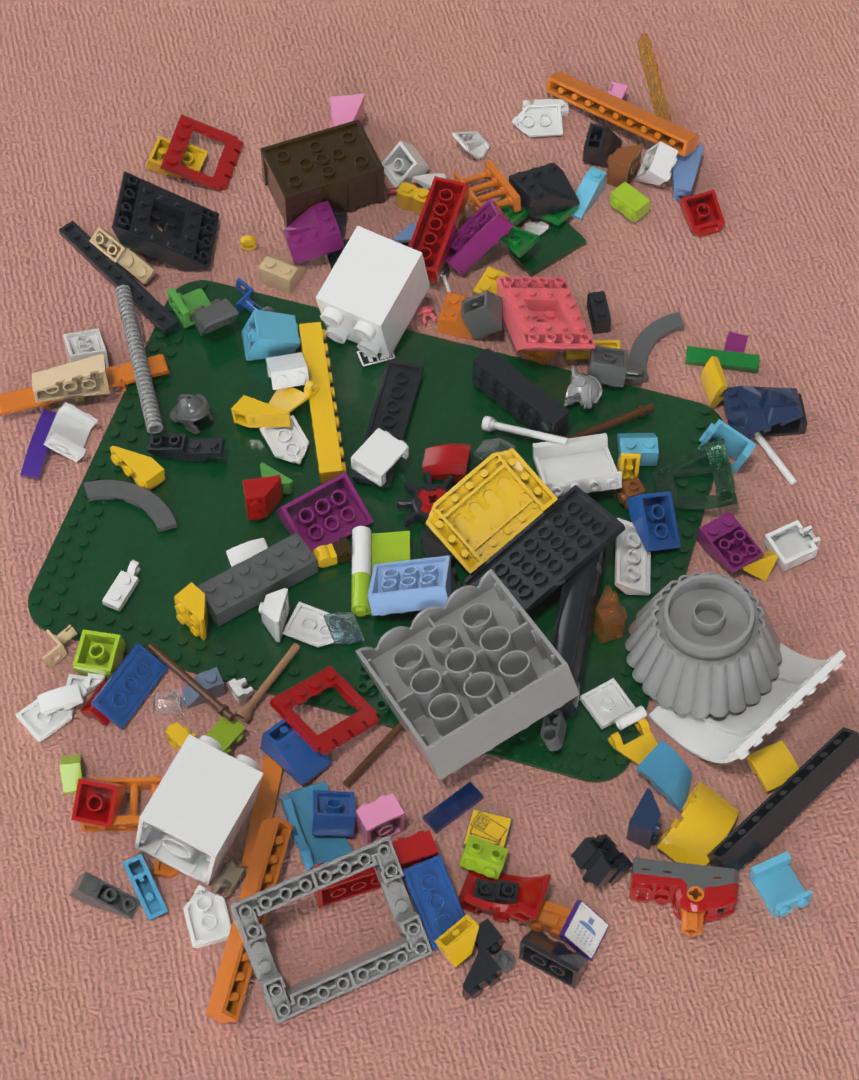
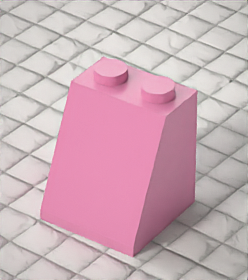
(346, 109)

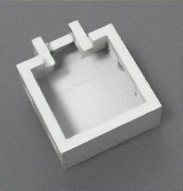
(792, 544)

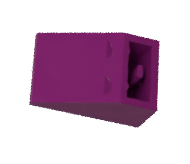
(728, 543)

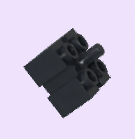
(601, 860)

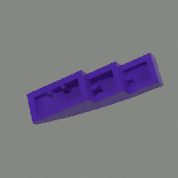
(37, 452)

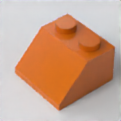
(450, 317)

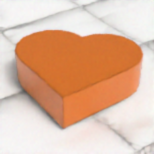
(164, 870)

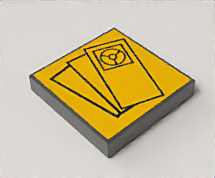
(488, 827)

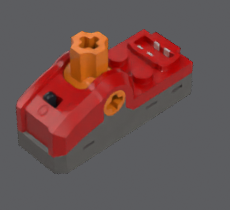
(694, 890)

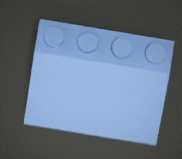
(409, 585)

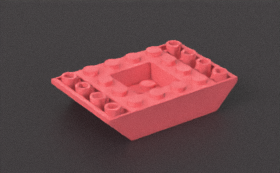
(542, 314)

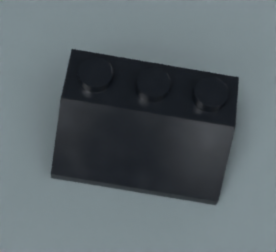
(553, 958)

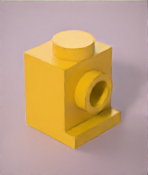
(177, 735)

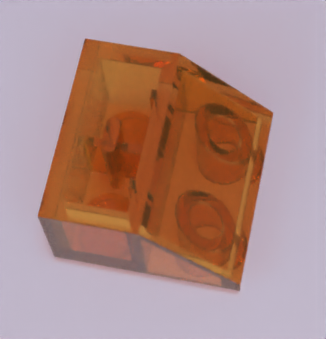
(609, 617)

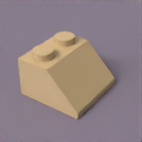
(280, 273)

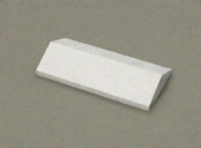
(632, 562)

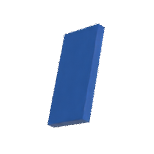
(129, 685)
(433, 897)

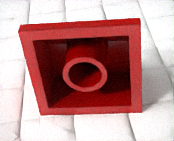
(262, 496)
(97, 801)

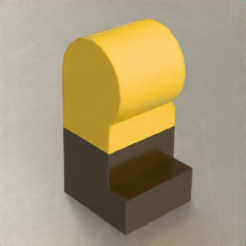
(333, 553)

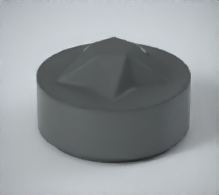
(505, 960)

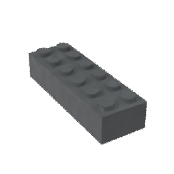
(259, 575)

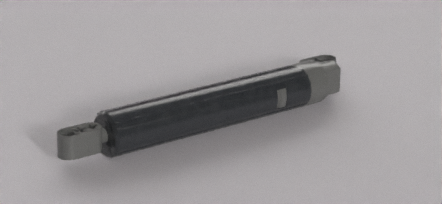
(572, 639)

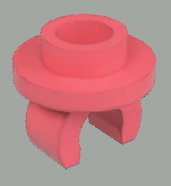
(426, 311)

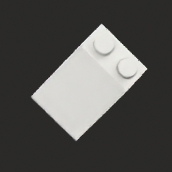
(84, 345)

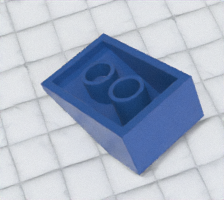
(655, 520)

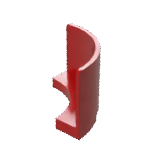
(528, 902)

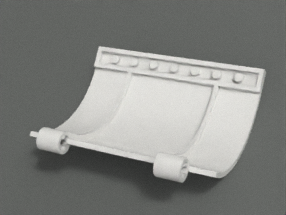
(735, 733)

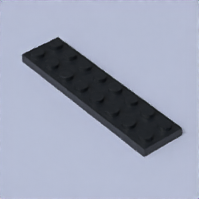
(393, 406)

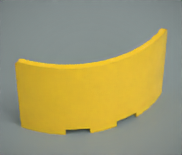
(702, 826)

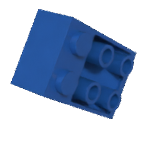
(293, 753)

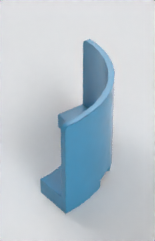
(312, 848)

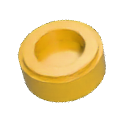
(248, 242)

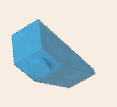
(145, 886)

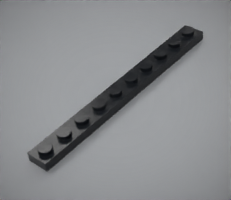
(119, 276)

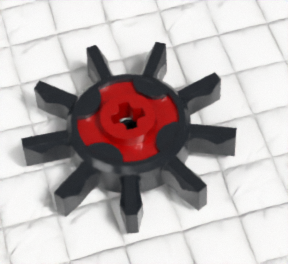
(423, 499)

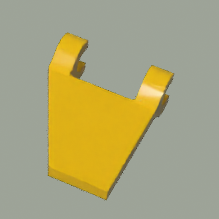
(291, 398)
(638, 748)

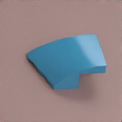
(667, 774)

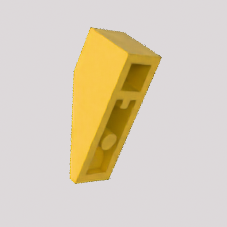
(629, 465)

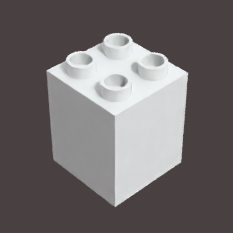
(372, 292)
(198, 808)

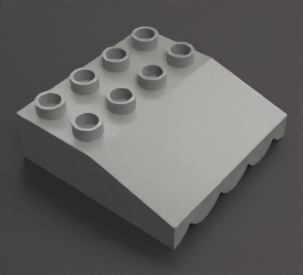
(468, 674)

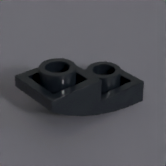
(496, 892)

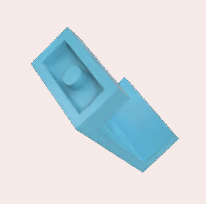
(736, 444)
(779, 885)

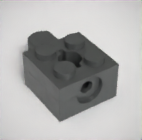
(612, 366)

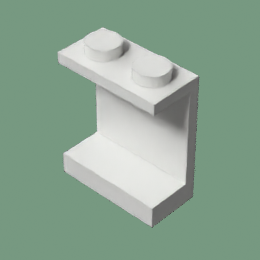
(287, 370)
(70, 432)
(378, 456)

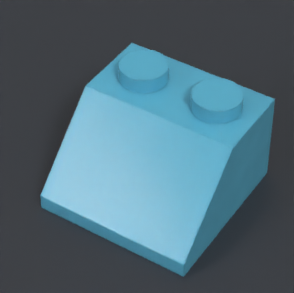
(639, 443)

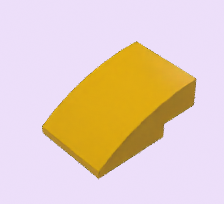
(192, 158)

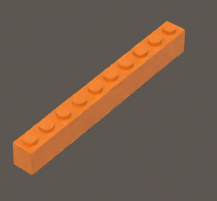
(621, 113)
(235, 966)

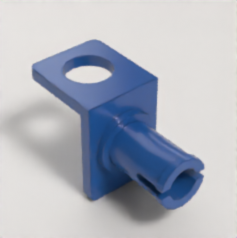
(246, 301)

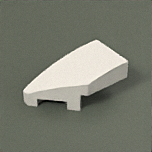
(426, 180)
(86, 683)

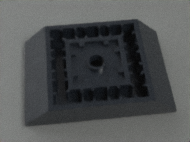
(186, 226)

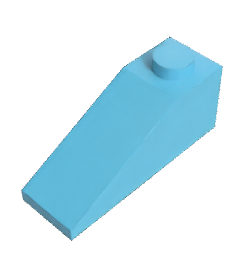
(589, 190)

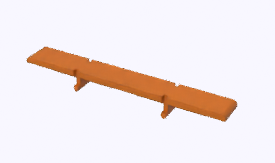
(24, 398)

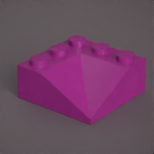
(313, 233)

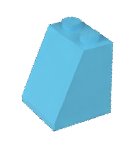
(270, 335)

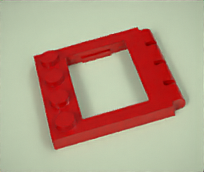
(178, 146)
(339, 733)

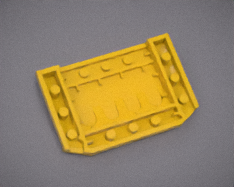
(489, 508)

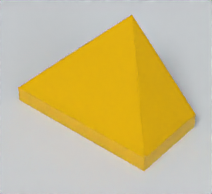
(762, 567)

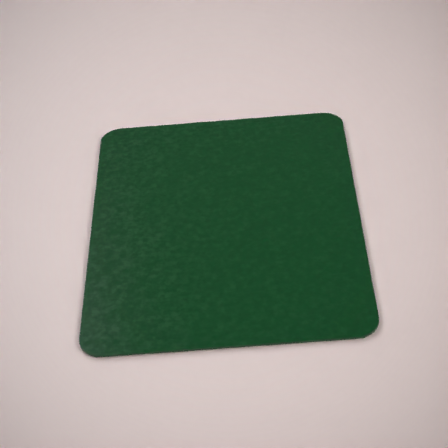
(212, 516)

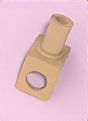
(59, 640)

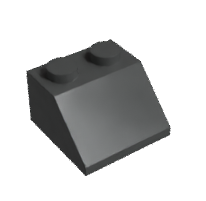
(214, 316)

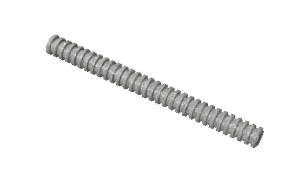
(138, 359)

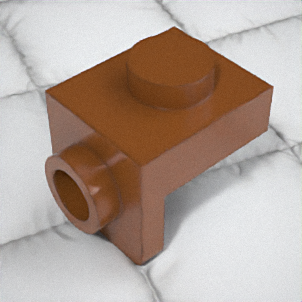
(629, 489)

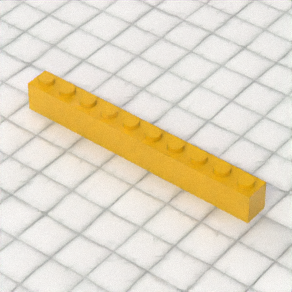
(321, 404)

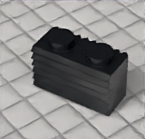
(598, 312)

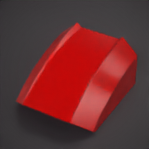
(702, 213)
(447, 460)

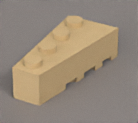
(72, 380)

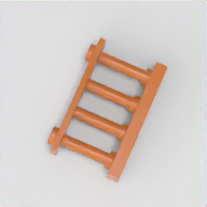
(497, 181)
(130, 821)

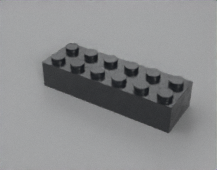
(519, 395)

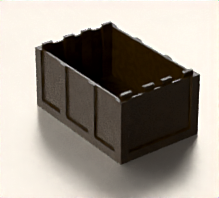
(323, 167)

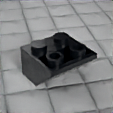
(600, 144)

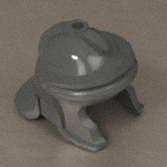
(190, 409)

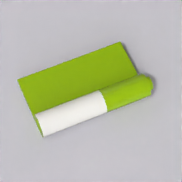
(371, 550)

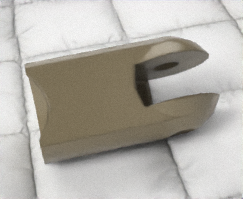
(229, 878)

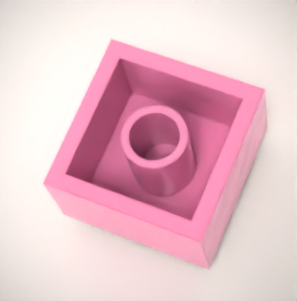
(380, 819)

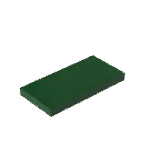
(553, 245)

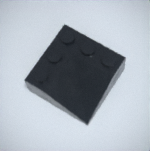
(544, 190)

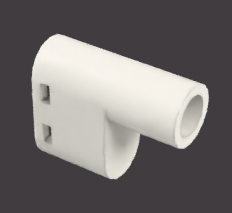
(630, 717)

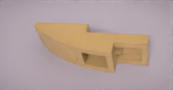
(123, 255)

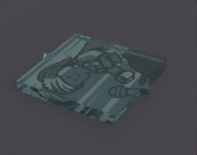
(343, 628)

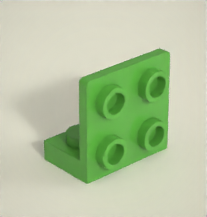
(186, 304)

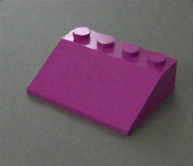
(325, 513)

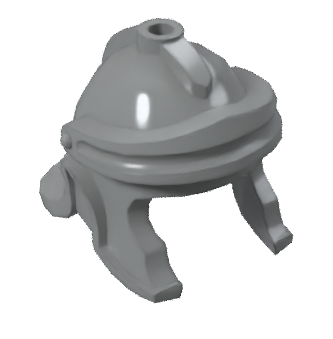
(583, 389)

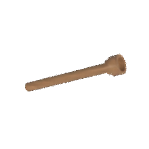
(244, 713)

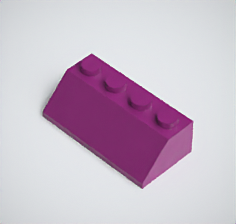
(478, 236)

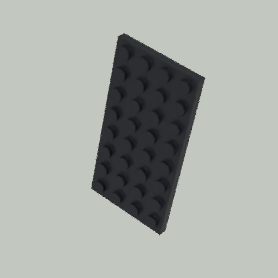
(551, 548)

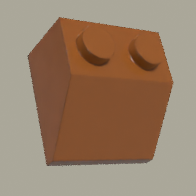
(624, 165)

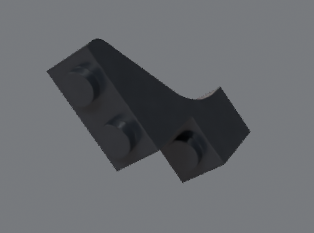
(484, 968)

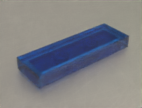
(453, 807)

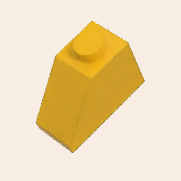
(458, 940)

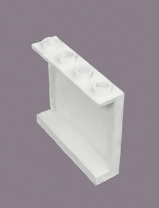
(580, 463)

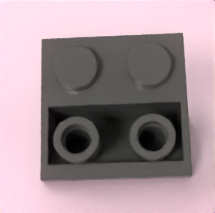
(482, 314)

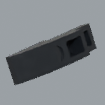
(186, 449)

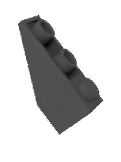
(104, 896)

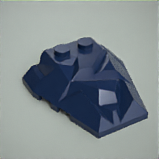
(759, 408)

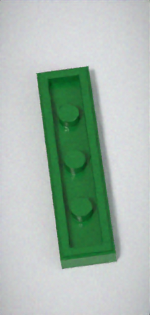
(727, 359)

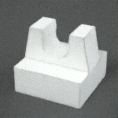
(237, 691)

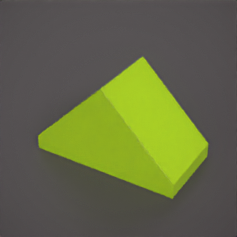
(70, 772)

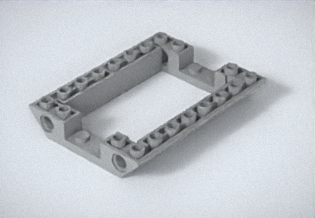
(353, 973)

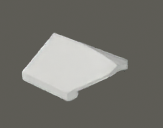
(472, 143)

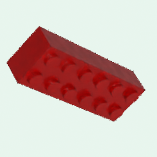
(439, 223)
(409, 853)

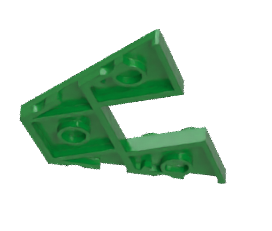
(521, 240)

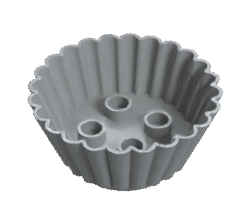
(704, 646)

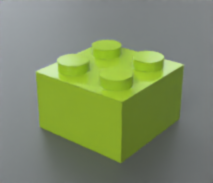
(99, 653)

